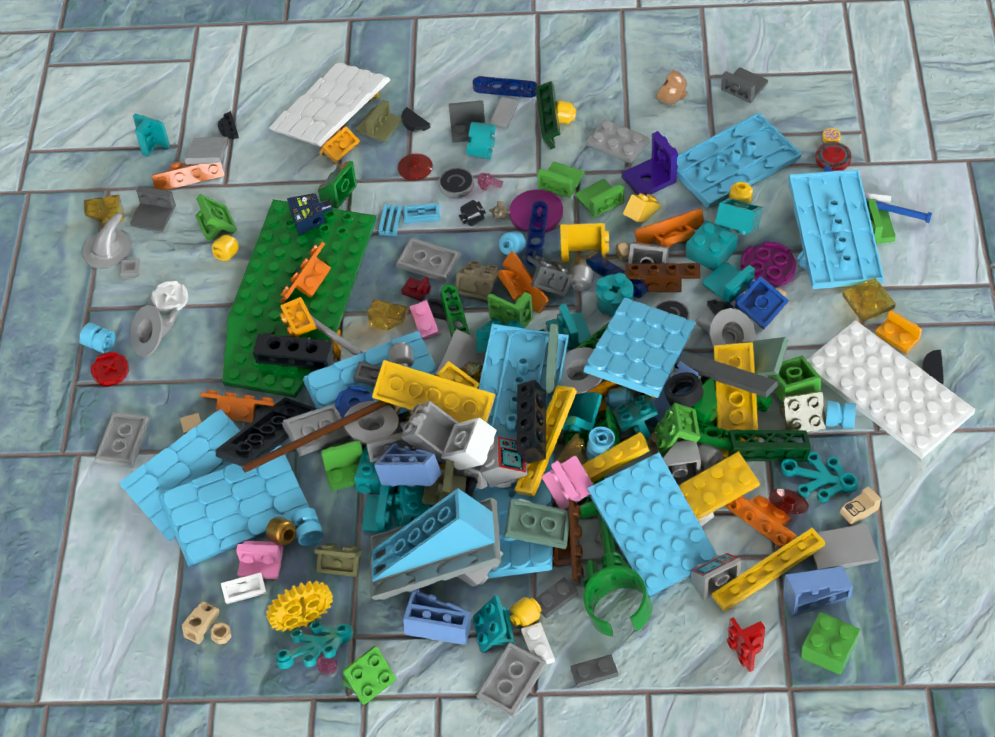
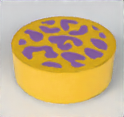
(831, 135)

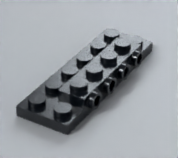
(262, 434)

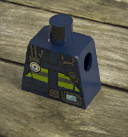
(308, 211)

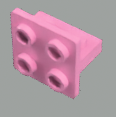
(567, 482)
(259, 557)

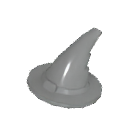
(108, 246)
(728, 327)
(149, 329)
(573, 371)
(372, 426)

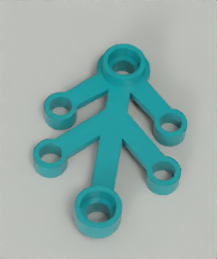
(821, 477)
(341, 634)

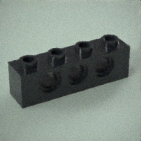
(284, 355)
(531, 421)

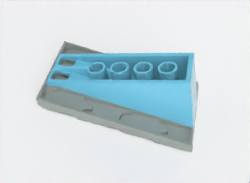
(436, 546)

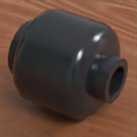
(472, 213)

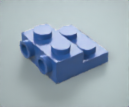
(761, 302)

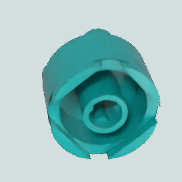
(481, 140)
(612, 291)

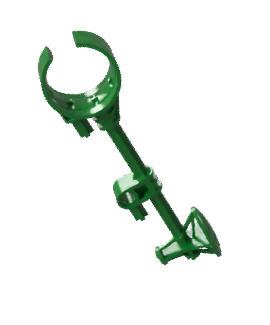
(614, 571)

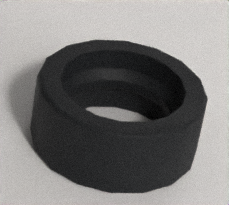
(680, 381)

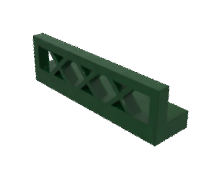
(548, 113)
(770, 449)

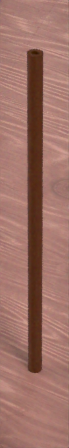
(314, 435)

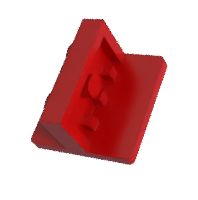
(746, 641)

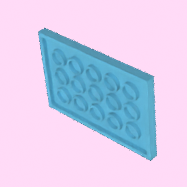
(652, 523)

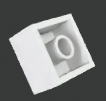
(469, 443)

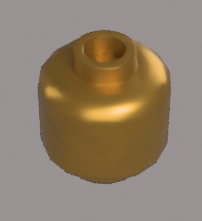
(281, 530)

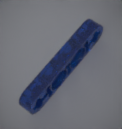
(505, 86)
(537, 233)
(604, 267)

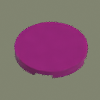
(521, 209)
(771, 262)

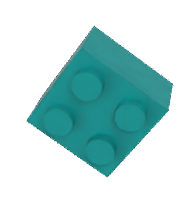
(738, 216)
(711, 245)

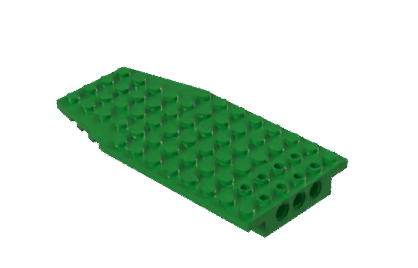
(269, 271)

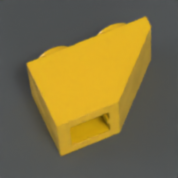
(641, 207)

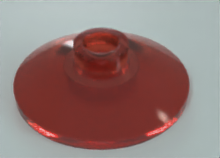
(415, 166)
(788, 501)

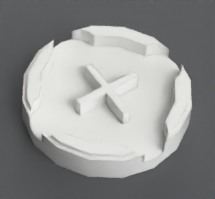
(169, 296)

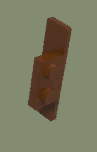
(664, 276)
(573, 550)

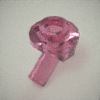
(486, 179)
(327, 666)

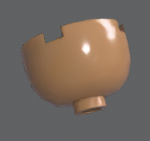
(673, 88)

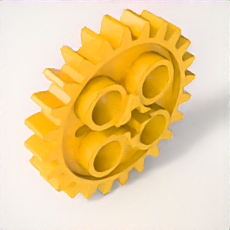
(299, 606)

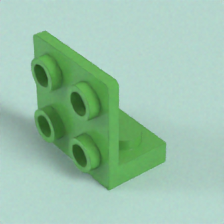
(560, 179)
(600, 197)
(506, 311)
(676, 423)
(341, 464)

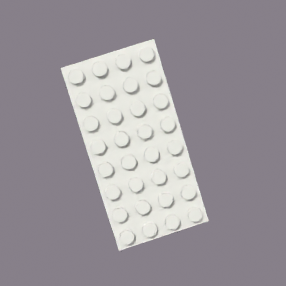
(890, 389)

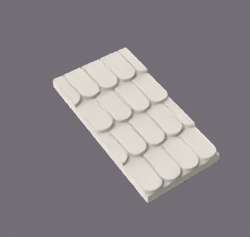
(329, 104)

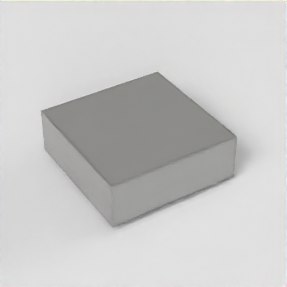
(130, 268)

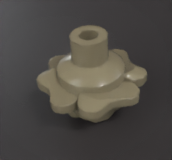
(499, 211)

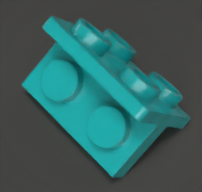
(150, 134)
(571, 325)
(635, 413)
(380, 512)
(493, 625)

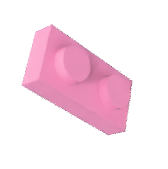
(424, 320)

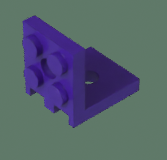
(660, 168)

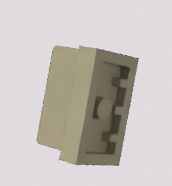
(476, 280)

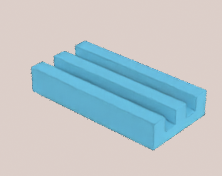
(392, 209)
(420, 215)

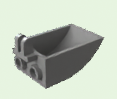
(428, 429)

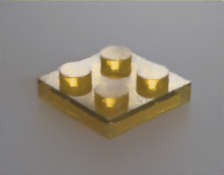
(868, 299)

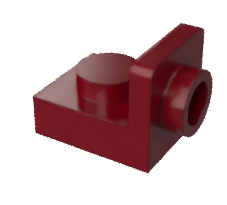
(416, 289)

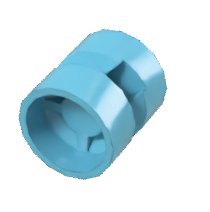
(97, 338)
(840, 414)
(599, 441)
(307, 526)

